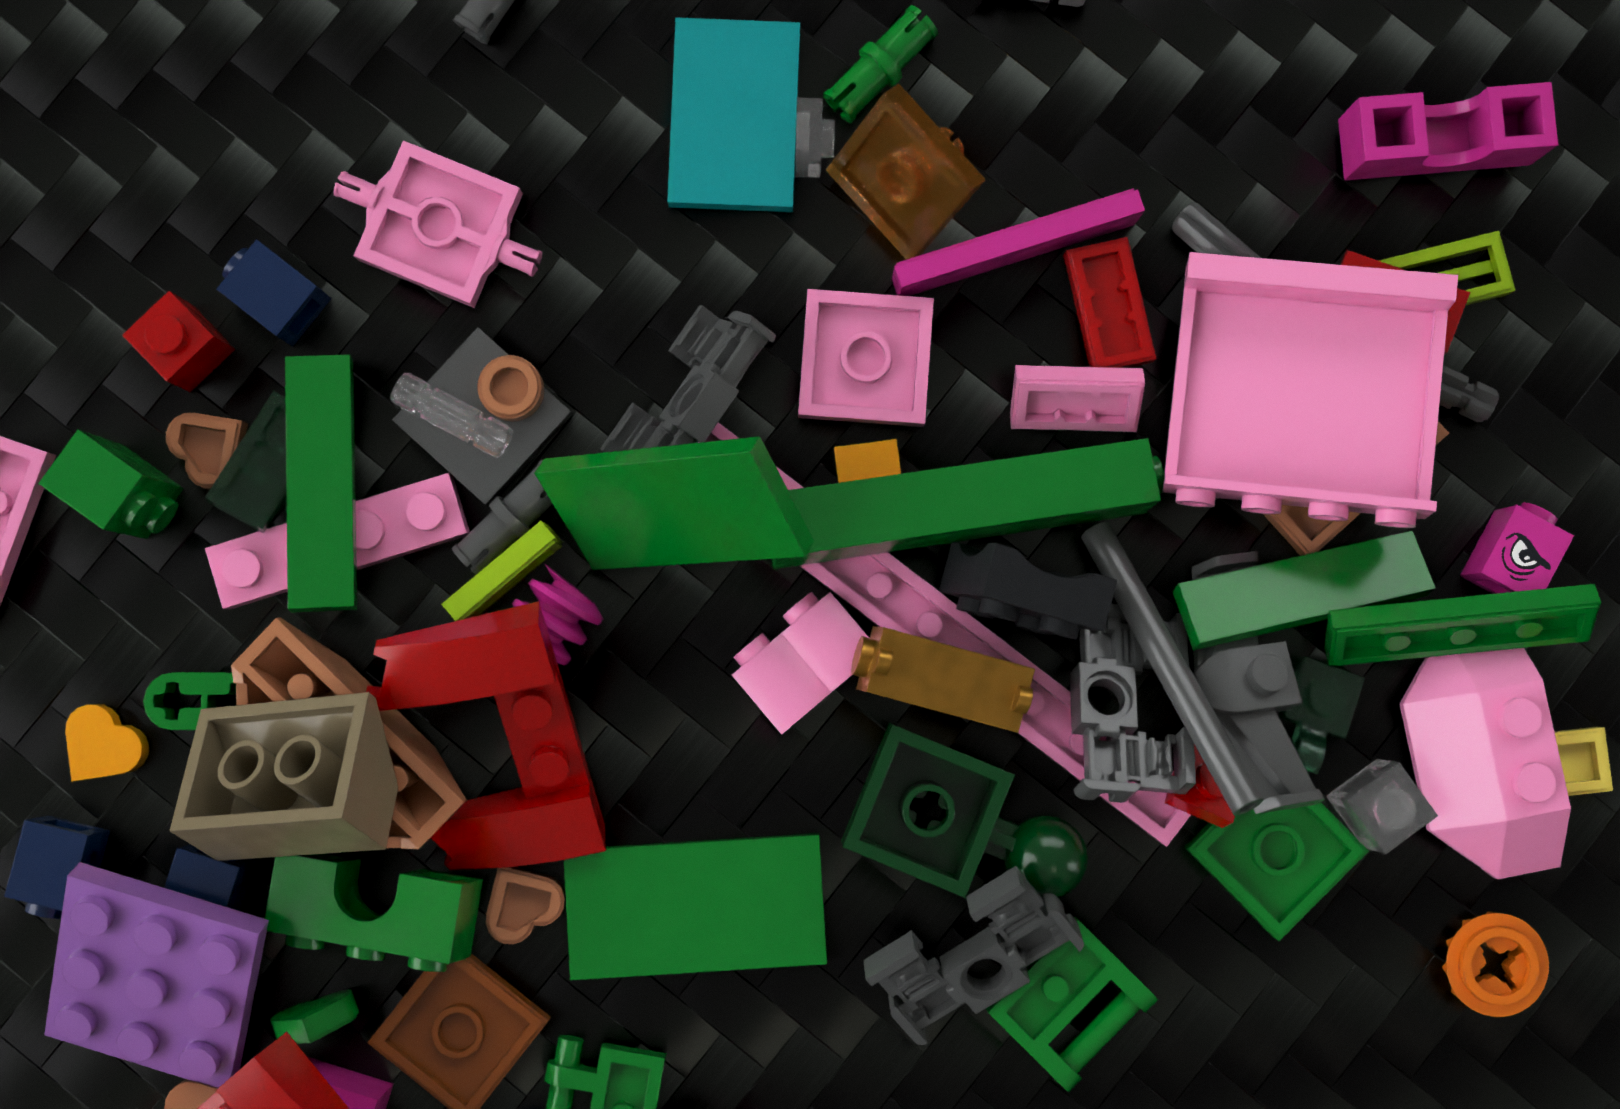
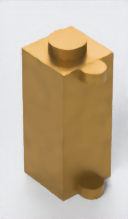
(943, 678)

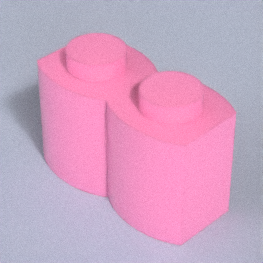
(802, 662)

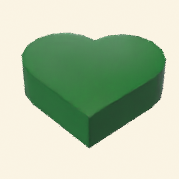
(316, 1018)

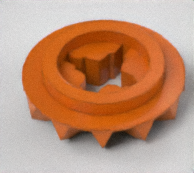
(1524, 967)

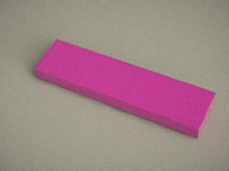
(1017, 243)

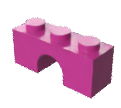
(1483, 132)

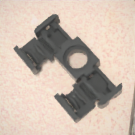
(718, 360)
(1123, 756)
(1019, 935)

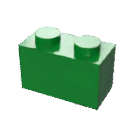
(112, 486)

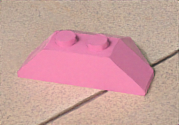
(1488, 760)

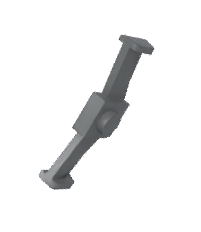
(1246, 689)

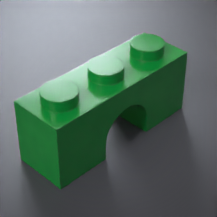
(320, 902)

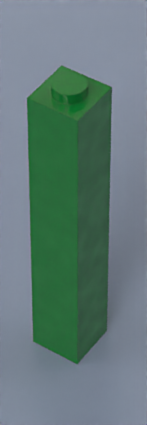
(977, 500)

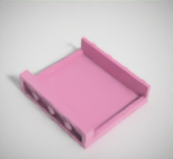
(1308, 387)

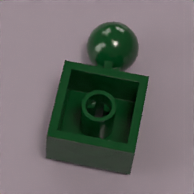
(950, 847)

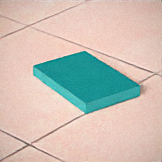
(734, 114)

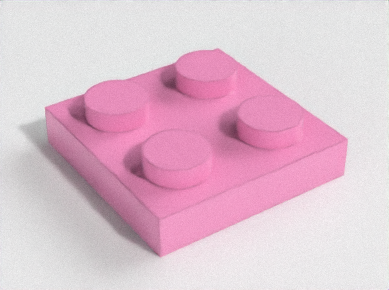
(865, 357)

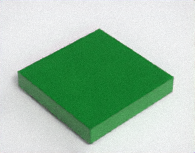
(1278, 861)

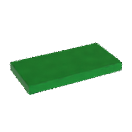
(676, 505)
(695, 907)

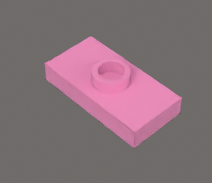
(1076, 398)

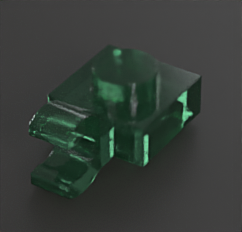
(1326, 708)

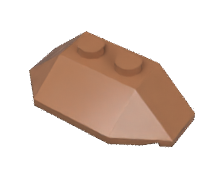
(293, 666)

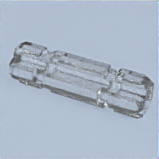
(451, 414)

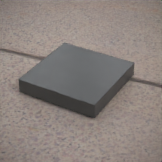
(475, 469)

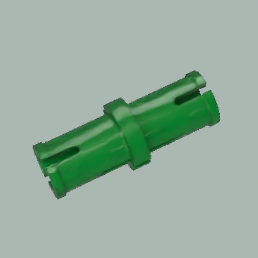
(880, 64)

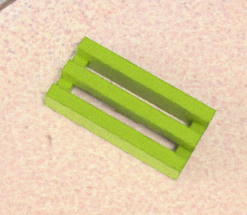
(1497, 264)
(503, 572)

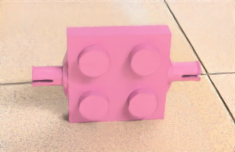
(438, 223)

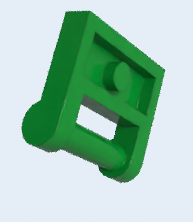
(1057, 992)

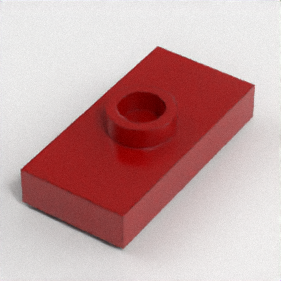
(1109, 305)

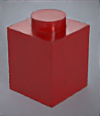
(178, 342)

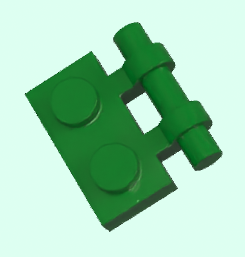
(622, 1080)

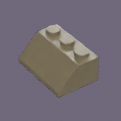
(288, 779)

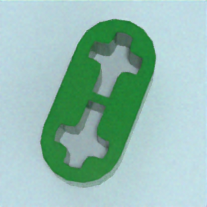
(190, 683)

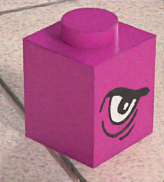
(1517, 550)

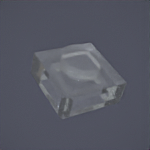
(813, 137)

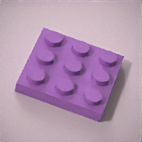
(154, 975)

